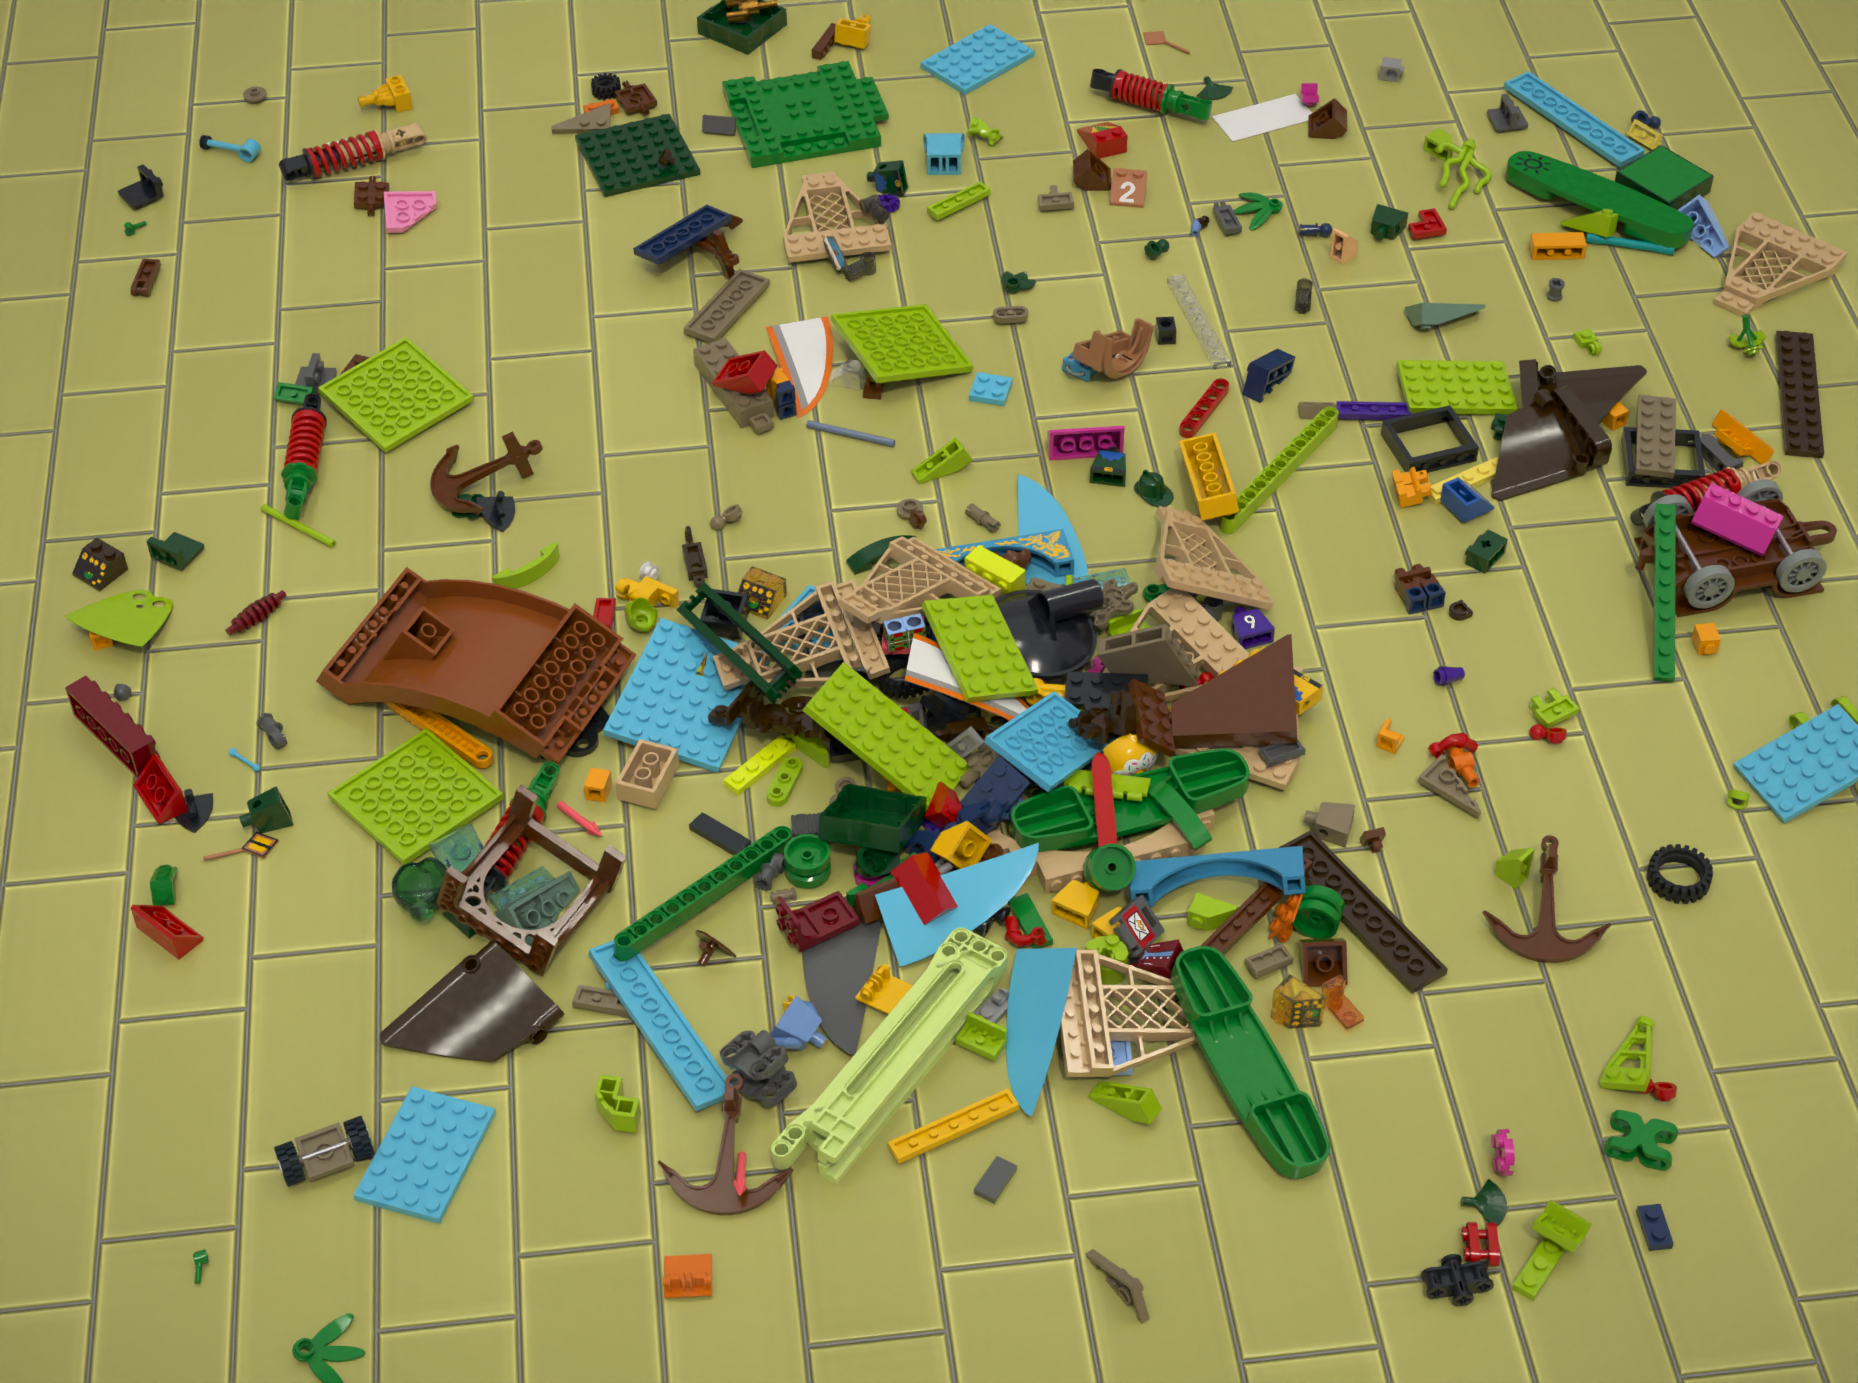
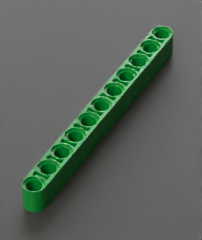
(699, 894)

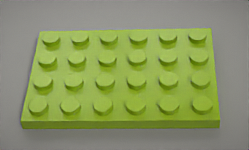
(1464, 385)
(979, 648)

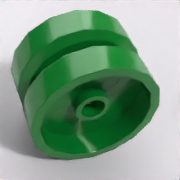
(807, 861)
(1121, 863)
(1319, 912)

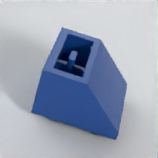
(1464, 500)

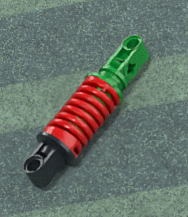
(1149, 93)

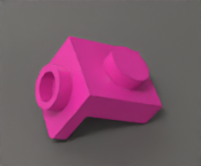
(1309, 93)

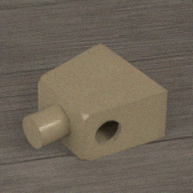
(1332, 822)

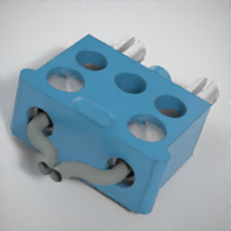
(1077, 369)

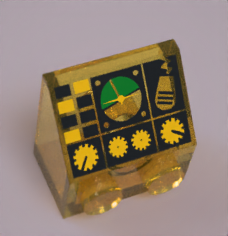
(764, 591)
(1297, 1004)

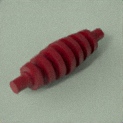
(255, 612)

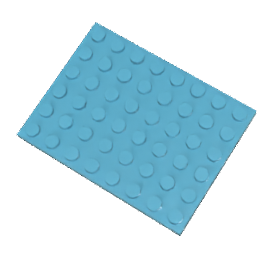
(671, 703)

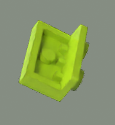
(982, 1036)
(1562, 1226)

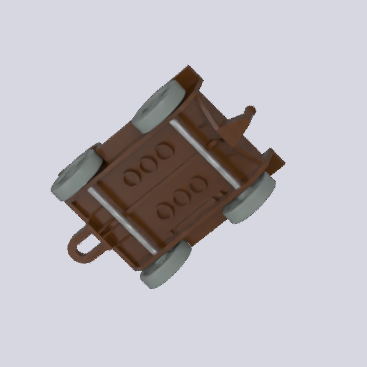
(1714, 569)

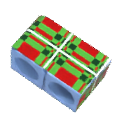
(900, 631)

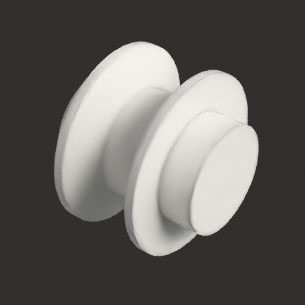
(649, 571)

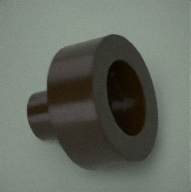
(665, 157)

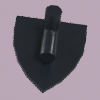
(498, 510)
(198, 810)

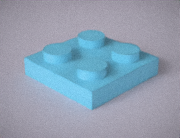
(990, 389)

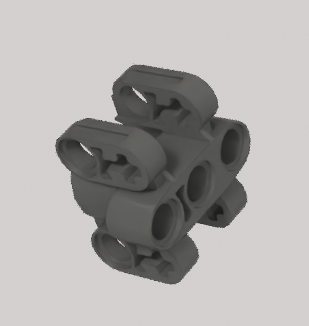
(761, 1065)

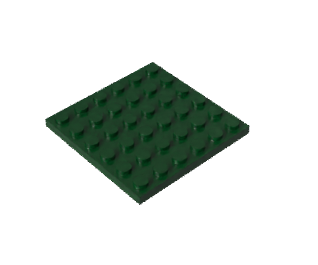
(628, 155)

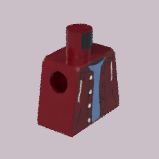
(1158, 958)

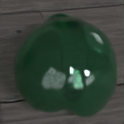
(418, 887)

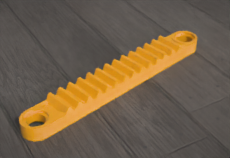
(450, 734)

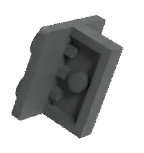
(1507, 116)
(315, 374)

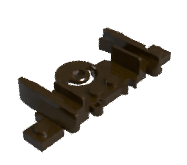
(751, 708)

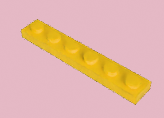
(953, 1126)

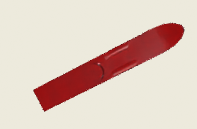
(1103, 800)

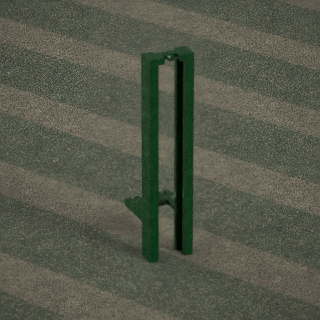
(789, 671)

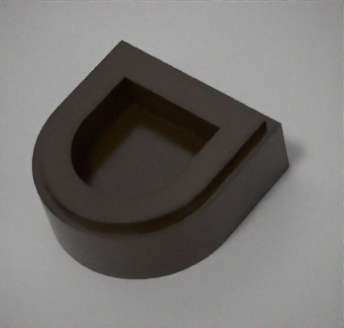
(1460, 611)

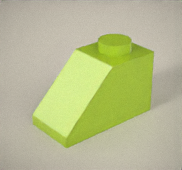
(1433, 140)
(1515, 866)
(1208, 913)

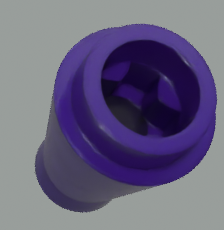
(1445, 675)

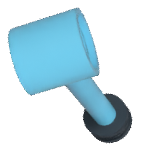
(246, 151)

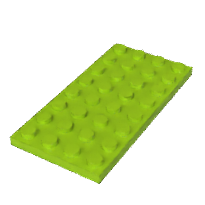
(884, 735)

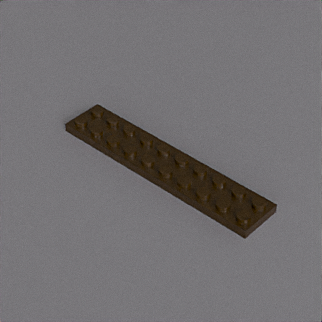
(1799, 394)
(1371, 917)

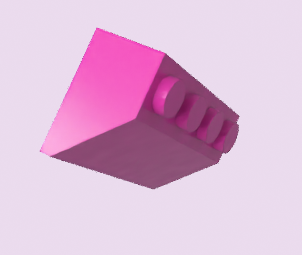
(1083, 442)
(1737, 519)

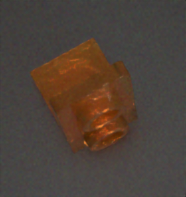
(1339, 1004)

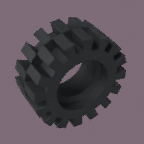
(605, 85)

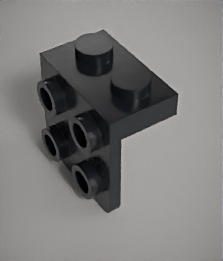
(143, 191)

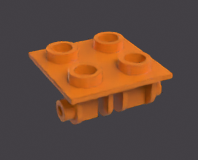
(1285, 916)
(687, 1275)

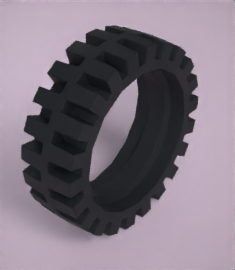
(899, 687)
(1685, 856)

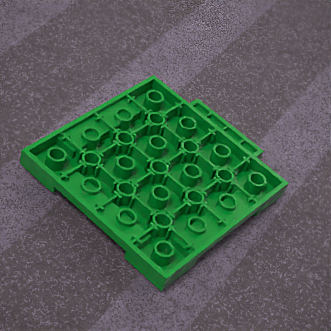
(805, 114)

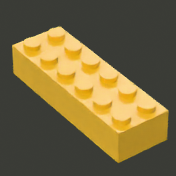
(1208, 476)

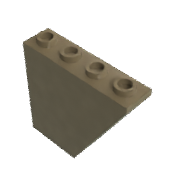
(1149, 652)

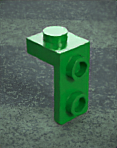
(162, 885)

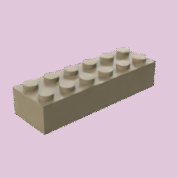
(709, 361)

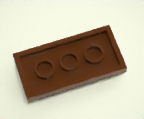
(1152, 718)

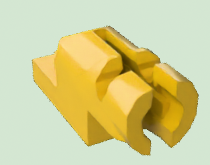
(649, 589)

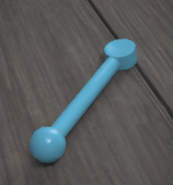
(233, 753)

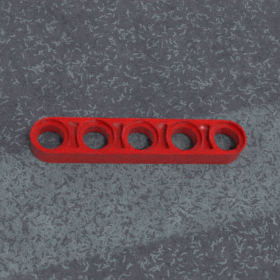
(1204, 414)

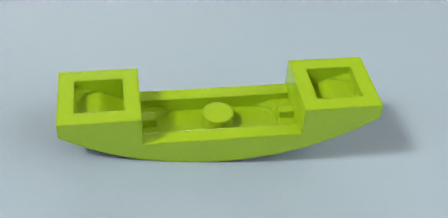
(530, 571)

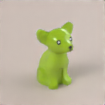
(980, 128)

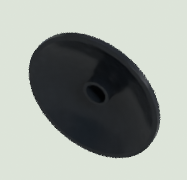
(1053, 626)

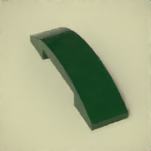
(863, 559)

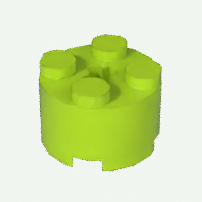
(1113, 948)

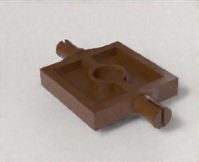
(635, 98)
(370, 195)

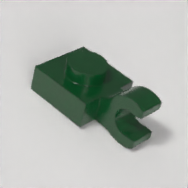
(1498, 425)

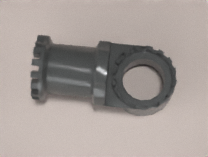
(273, 730)
(770, 871)

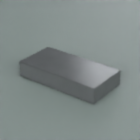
(719, 124)
(1280, 753)
(995, 1179)

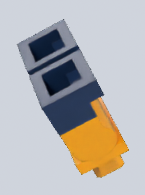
(782, 394)

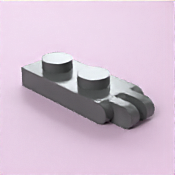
(1227, 218)

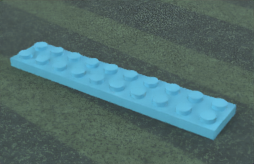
(1574, 119)
(662, 1026)

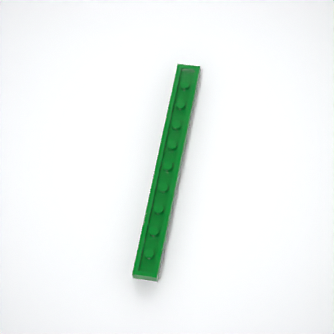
(1664, 593)

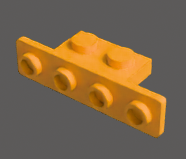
(1740, 439)

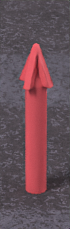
(591, 827)
(740, 1173)

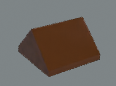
(866, 903)

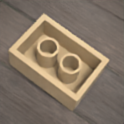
(647, 774)

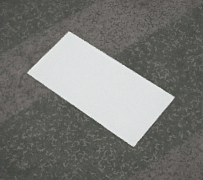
(1263, 117)

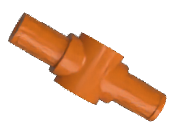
(1463, 764)

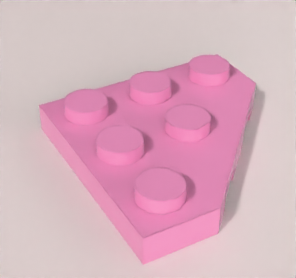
(407, 208)

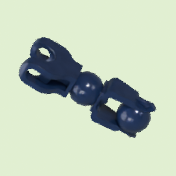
(981, 814)

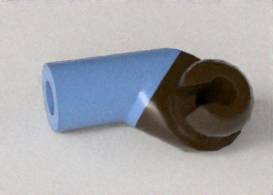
(1199, 224)

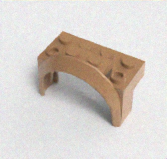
(1099, 350)

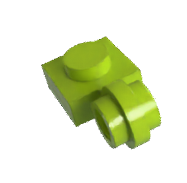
(1588, 340)

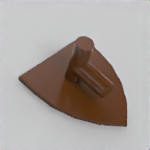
(708, 949)

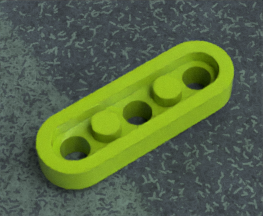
(784, 781)

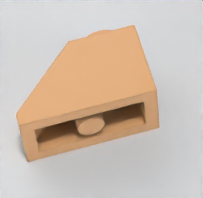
(1342, 246)

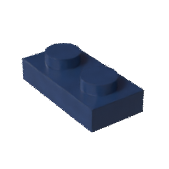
(1654, 1227)

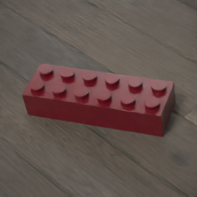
(111, 725)

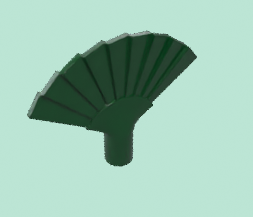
(1214, 91)
(1489, 1202)

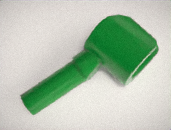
(130, 228)
(200, 1257)

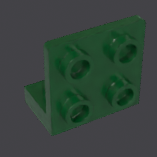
(175, 550)

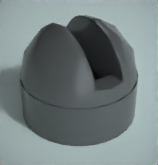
(121, 692)

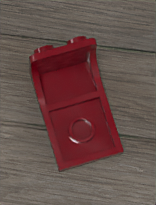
(816, 920)

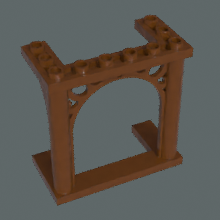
(546, 944)

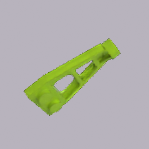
(1631, 1078)

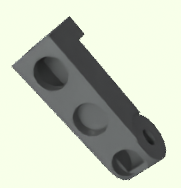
(1716, 455)

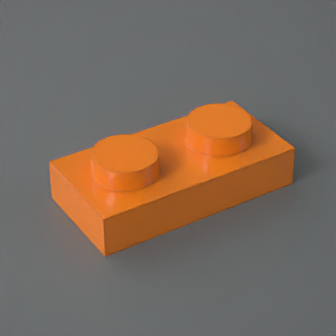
(614, 107)

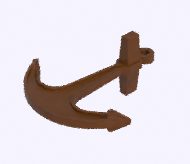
(720, 248)
(447, 487)
(1545, 942)
(719, 1194)

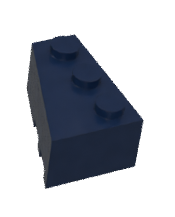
(1267, 372)

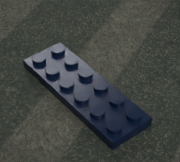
(682, 234)

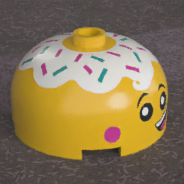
(1129, 756)

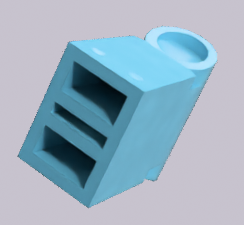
(943, 153)

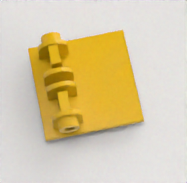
(883, 990)

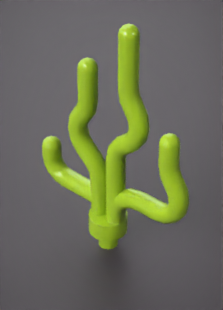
(1466, 154)

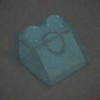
(457, 847)

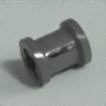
(1556, 286)

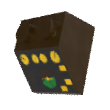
(99, 564)

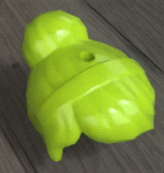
(641, 610)

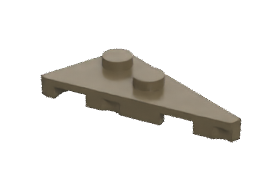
(586, 122)
(1445, 782)
(1122, 1283)

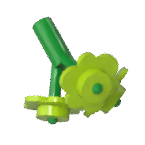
(1754, 338)

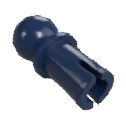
(1325, 229)

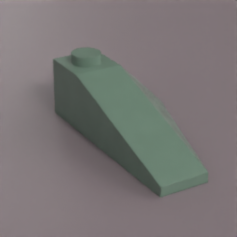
(539, 906)

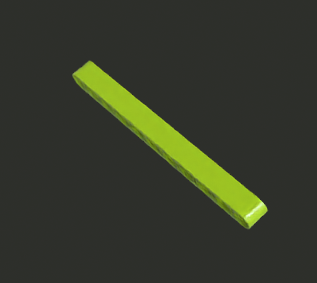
(1280, 468)

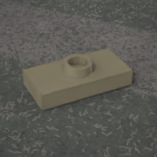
(1268, 961)

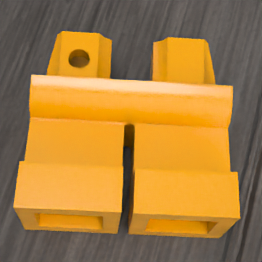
(1410, 486)

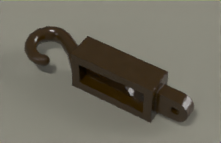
(694, 555)
(978, 724)

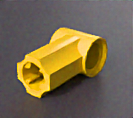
(1044, 690)

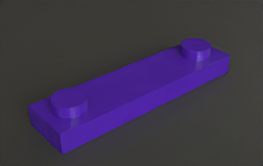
(1371, 410)

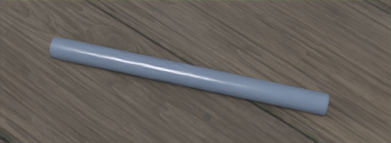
(850, 433)

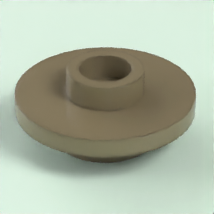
(254, 94)
(906, 506)

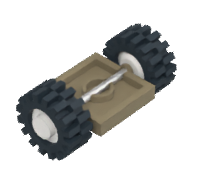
(324, 1151)

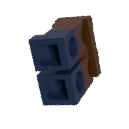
(1419, 589)

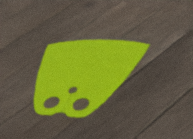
(121, 619)

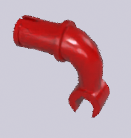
(1459, 740)
(1015, 936)

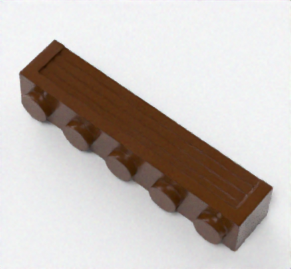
(824, 43)

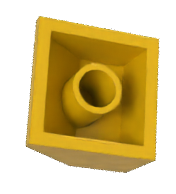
(961, 845)

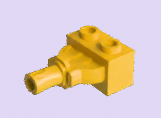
(853, 32)
(392, 93)

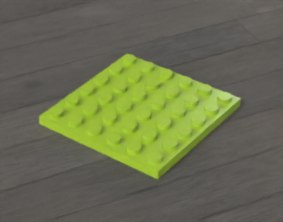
(901, 343)
(395, 394)
(415, 796)

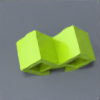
(619, 1111)

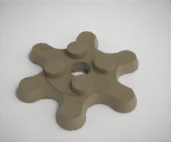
(1116, 600)
(978, 763)

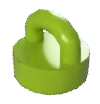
(1740, 795)

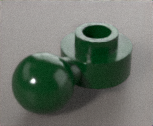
(1155, 249)

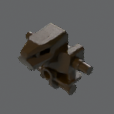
(1101, 724)

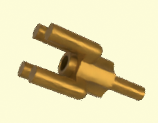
(746, 8)

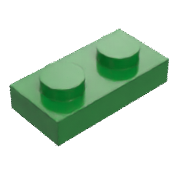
(292, 393)

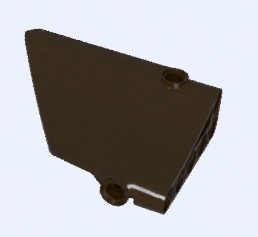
(1595, 388)
(1548, 444)
(476, 1011)

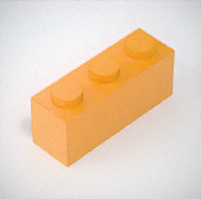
(1557, 246)

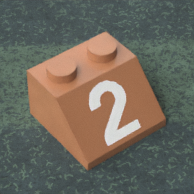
(1128, 187)

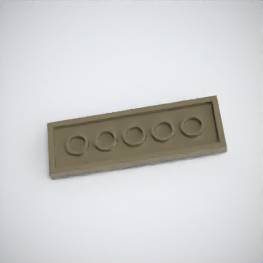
(726, 306)
(1655, 436)

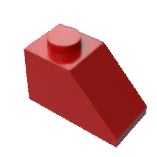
(943, 806)

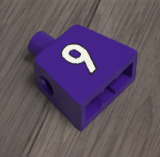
(1251, 628)

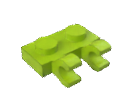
(1556, 710)

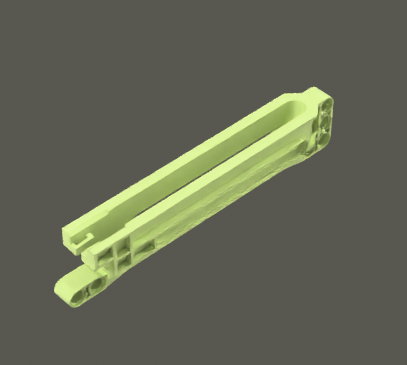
(895, 1057)

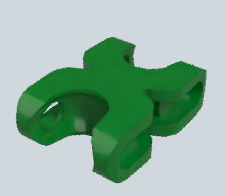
(1641, 1140)

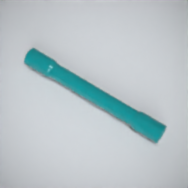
(1628, 243)

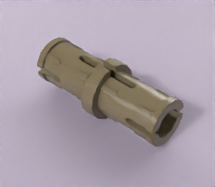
(983, 517)

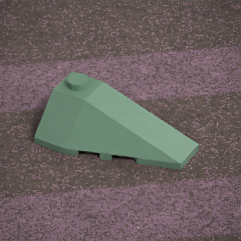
(1432, 314)

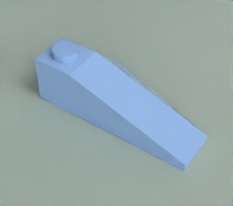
(1706, 226)

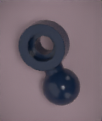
(1653, 122)

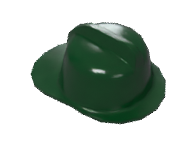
(1153, 489)
(875, 863)

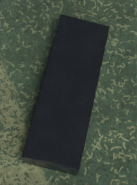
(719, 834)

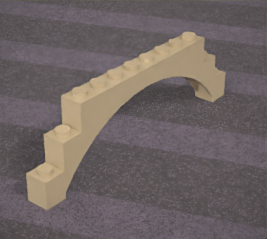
(1059, 868)

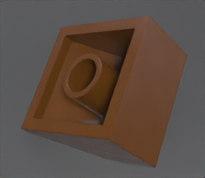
(1328, 121)
(1091, 172)
(1322, 960)

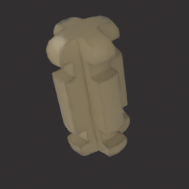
(785, 894)

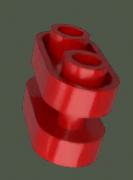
(1472, 1251)

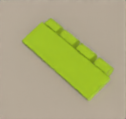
(1132, 786)

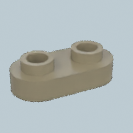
(1010, 314)

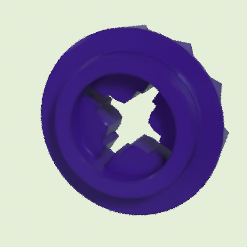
(893, 202)

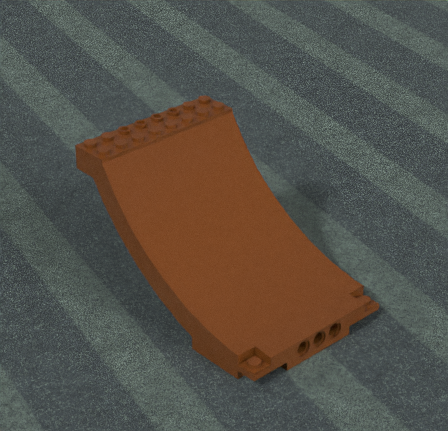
(482, 658)

